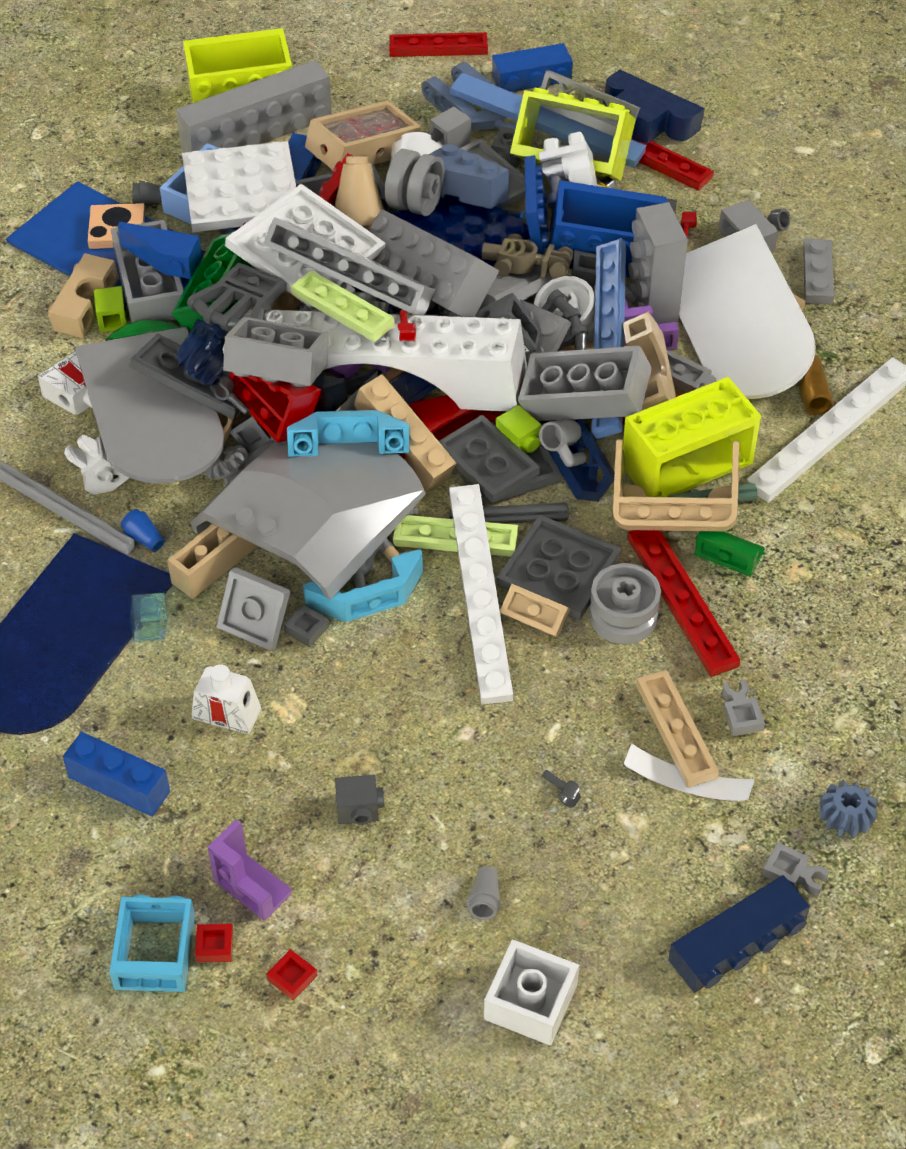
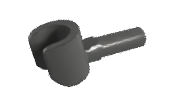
(225, 391)
(569, 791)

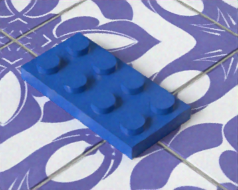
(536, 204)

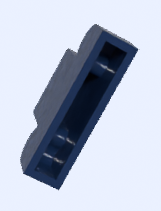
(658, 111)

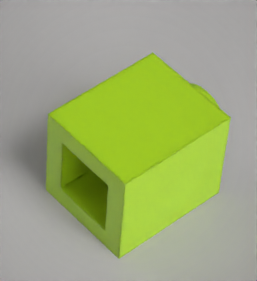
(110, 308)
(520, 428)

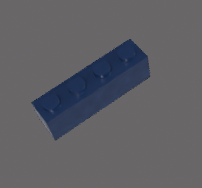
(739, 934)

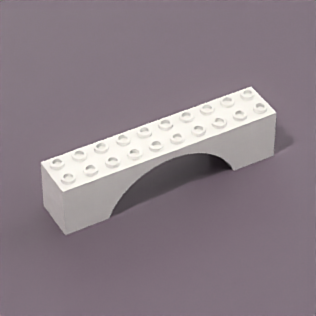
(468, 358)

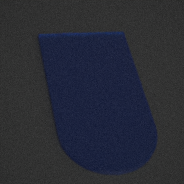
(68, 632)

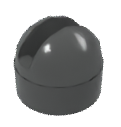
(779, 218)

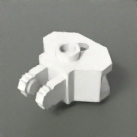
(94, 465)

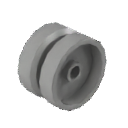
(414, 182)
(624, 603)

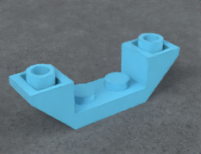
(347, 427)
(372, 598)

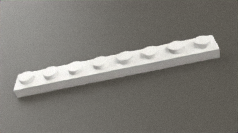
(829, 430)
(480, 595)

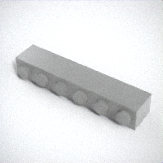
(349, 267)

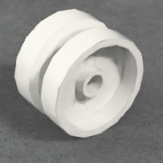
(578, 294)

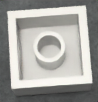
(531, 992)

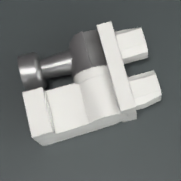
(567, 162)

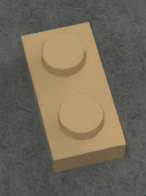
(534, 610)

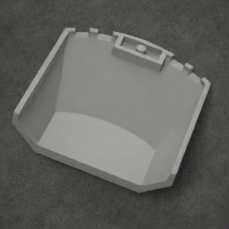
(317, 509)

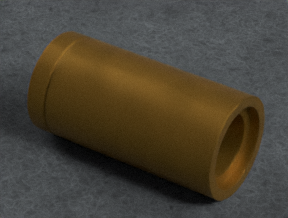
(815, 389)

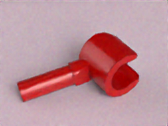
(689, 220)
(406, 329)

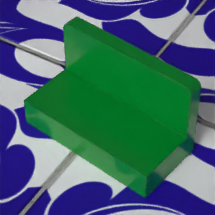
(729, 551)

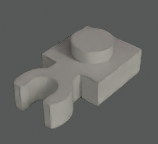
(741, 712)
(794, 867)

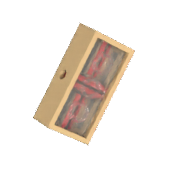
(359, 132)

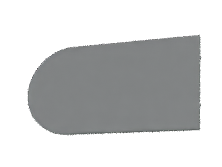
(143, 424)

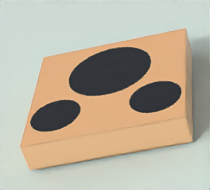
(106, 217)

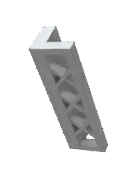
(599, 123)

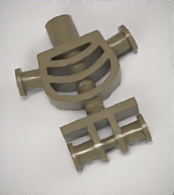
(521, 257)

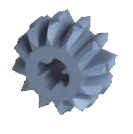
(848, 808)

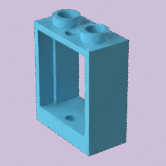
(148, 974)

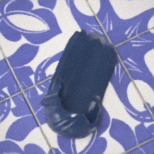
(203, 352)

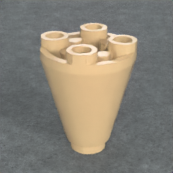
(358, 191)

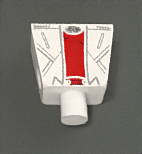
(65, 385)
(225, 700)

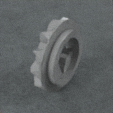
(228, 462)

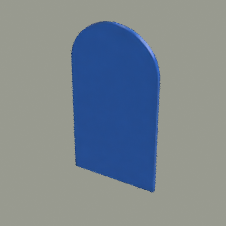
(61, 231)

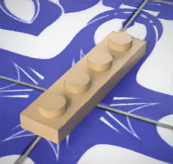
(677, 728)

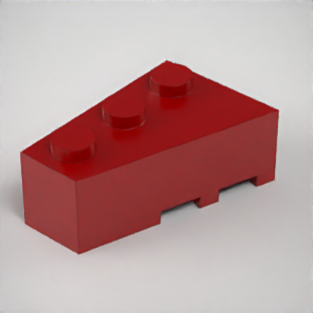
(275, 403)

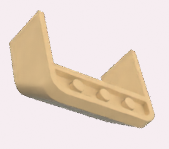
(638, 512)

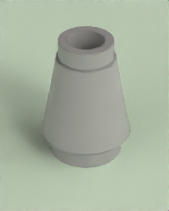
(484, 895)

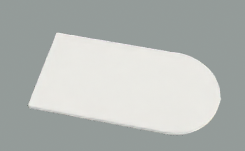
(745, 315)

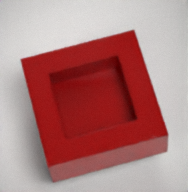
(214, 943)
(291, 974)

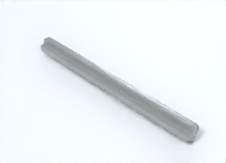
(66, 509)

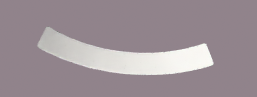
(669, 776)

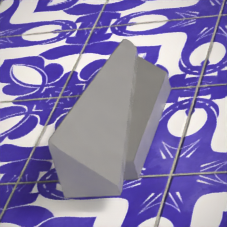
(522, 285)

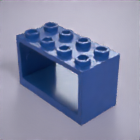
(595, 215)

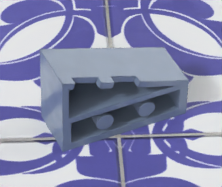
(472, 177)

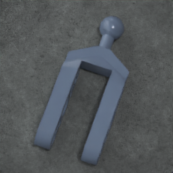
(439, 96)

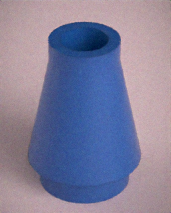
(141, 529)

